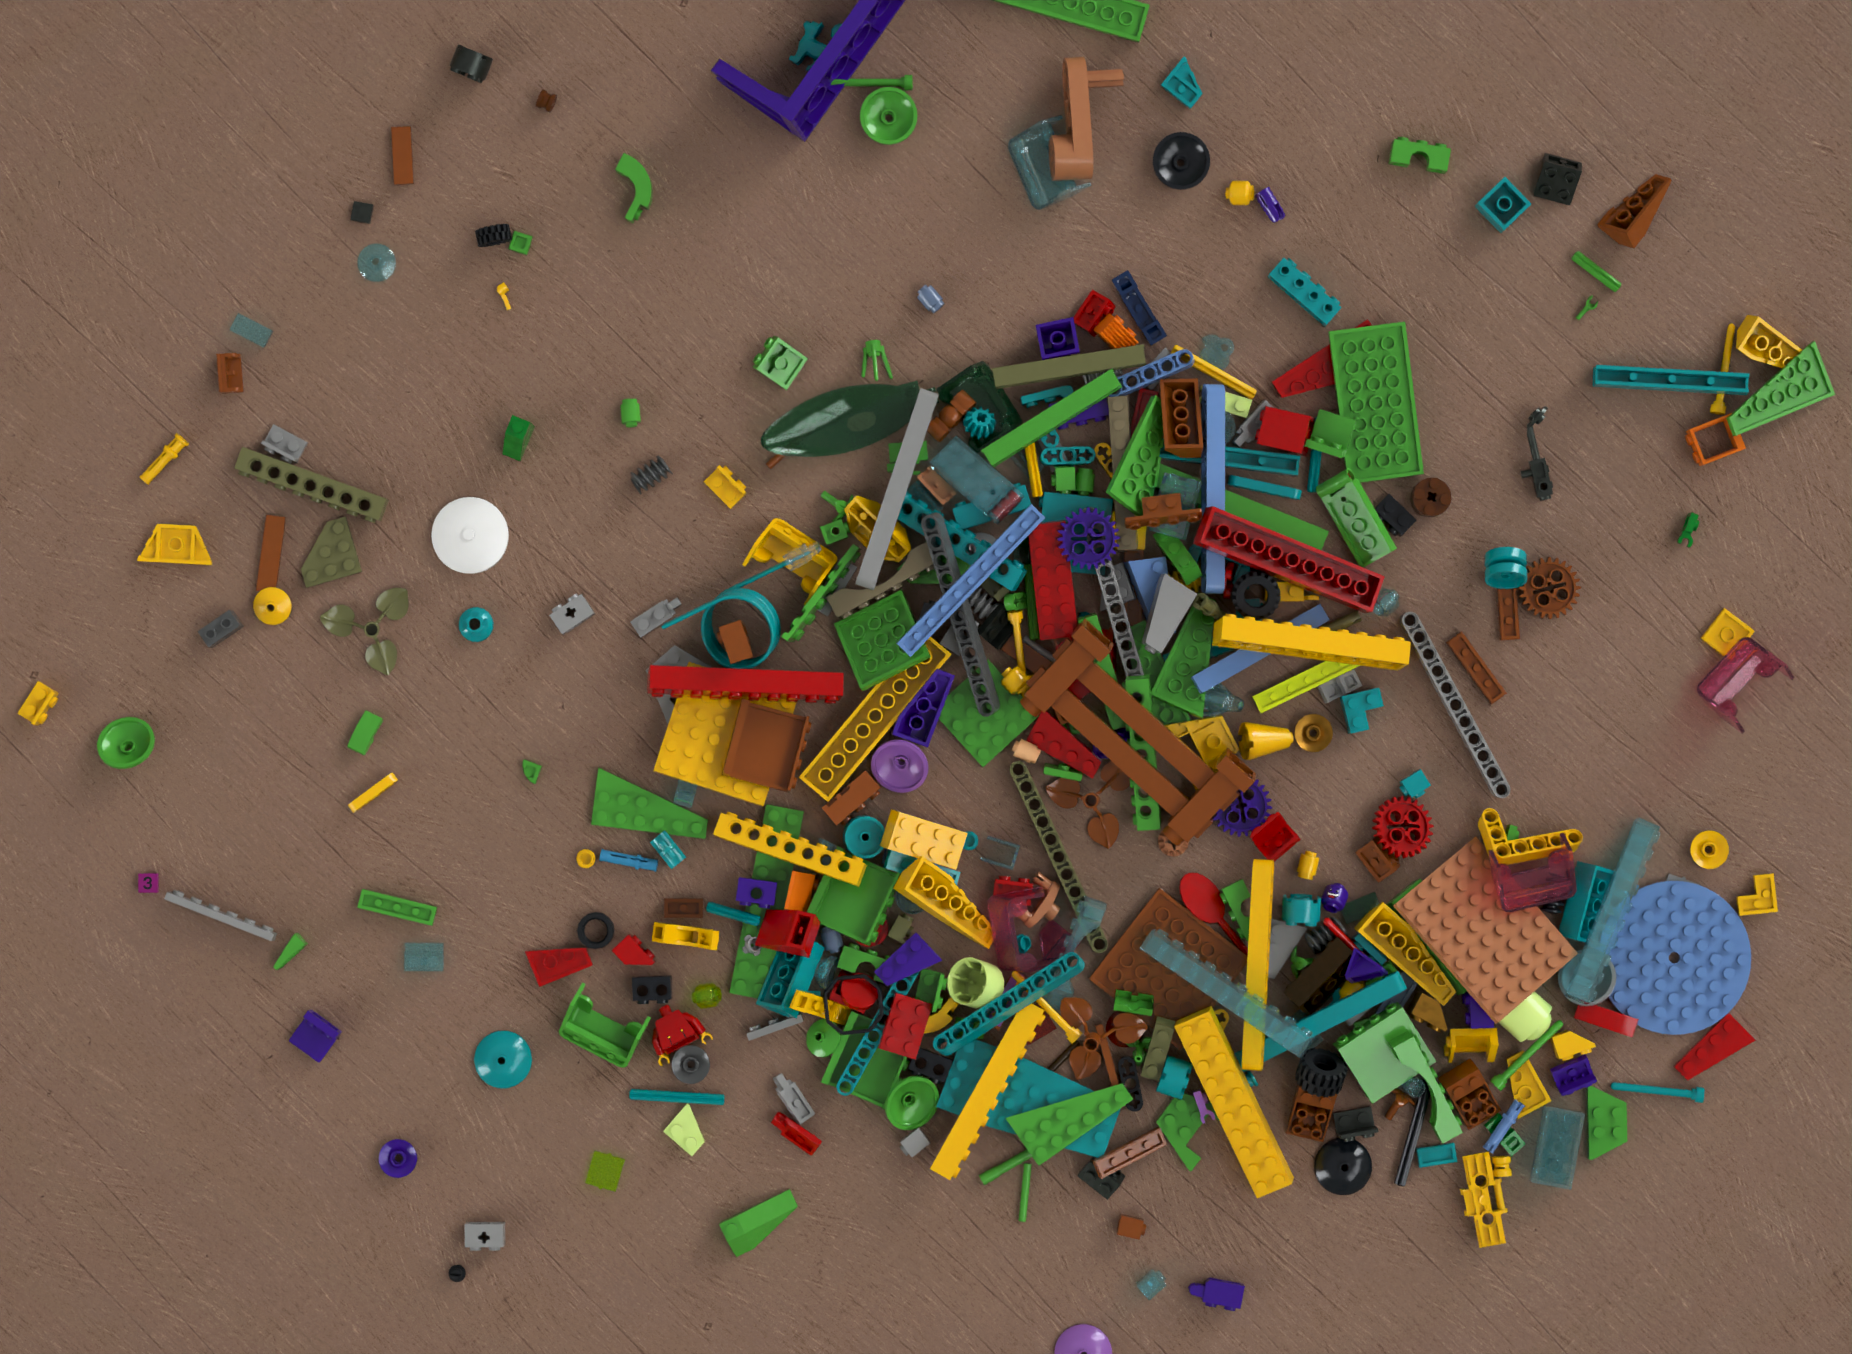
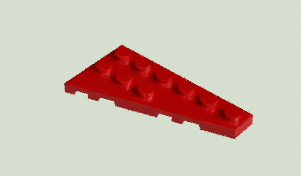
(1309, 374)

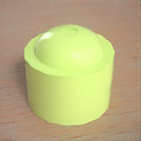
(974, 982)
(1528, 1019)

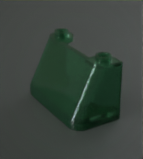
(980, 385)

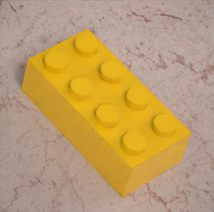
(923, 838)

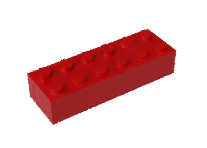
(1052, 582)

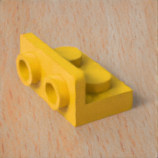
(725, 486)
(38, 704)

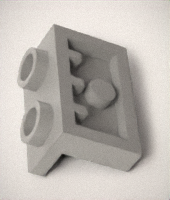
(284, 443)

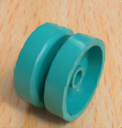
(1505, 567)
(853, 834)

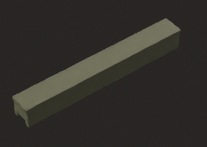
(1069, 366)

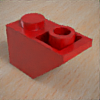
(632, 953)

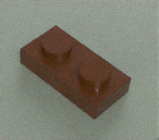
(683, 907)

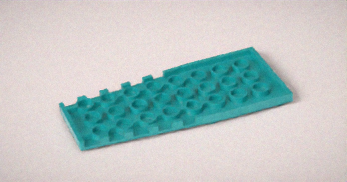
(1026, 1090)

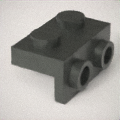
(1104, 1186)

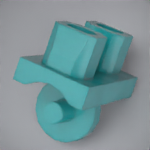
(668, 849)

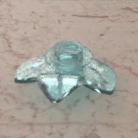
(1213, 352)

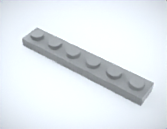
(229, 917)

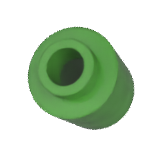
(630, 412)
(1084, 481)

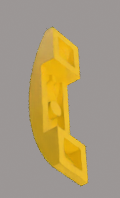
(814, 1005)

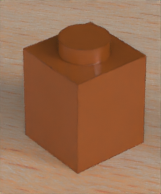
(1131, 1226)

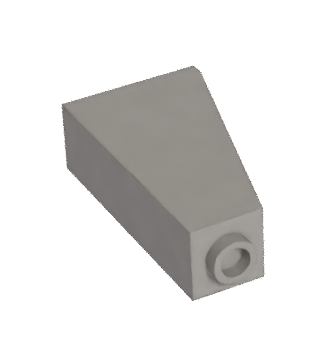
(1166, 612)

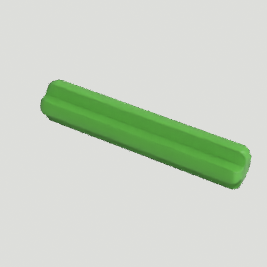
(1596, 271)

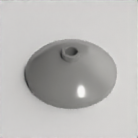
(1603, 990)

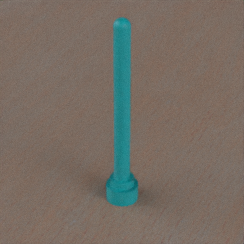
(1695, 1094)

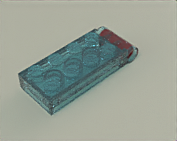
(976, 480)

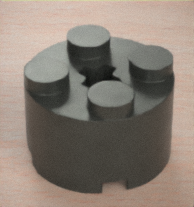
(470, 62)

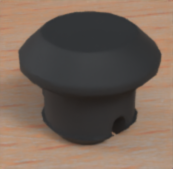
(457, 1273)

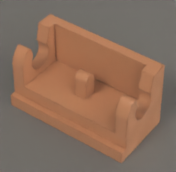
(936, 485)

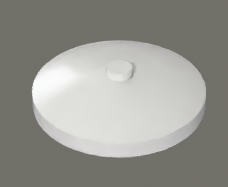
(470, 535)

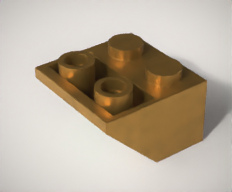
(1429, 1010)

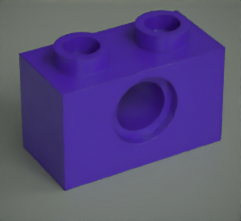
(745, 887)

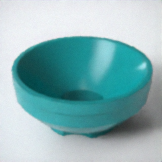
(486, 624)

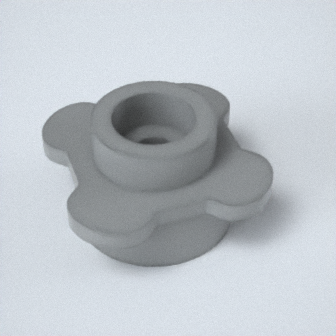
(755, 950)

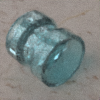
(1416, 1089)

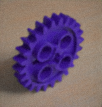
(1088, 520)
(1258, 802)

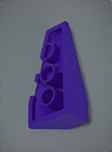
(923, 711)

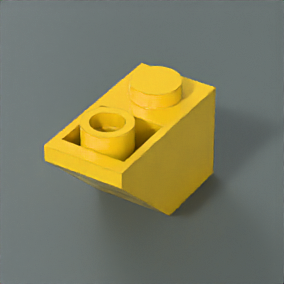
(1568, 1043)

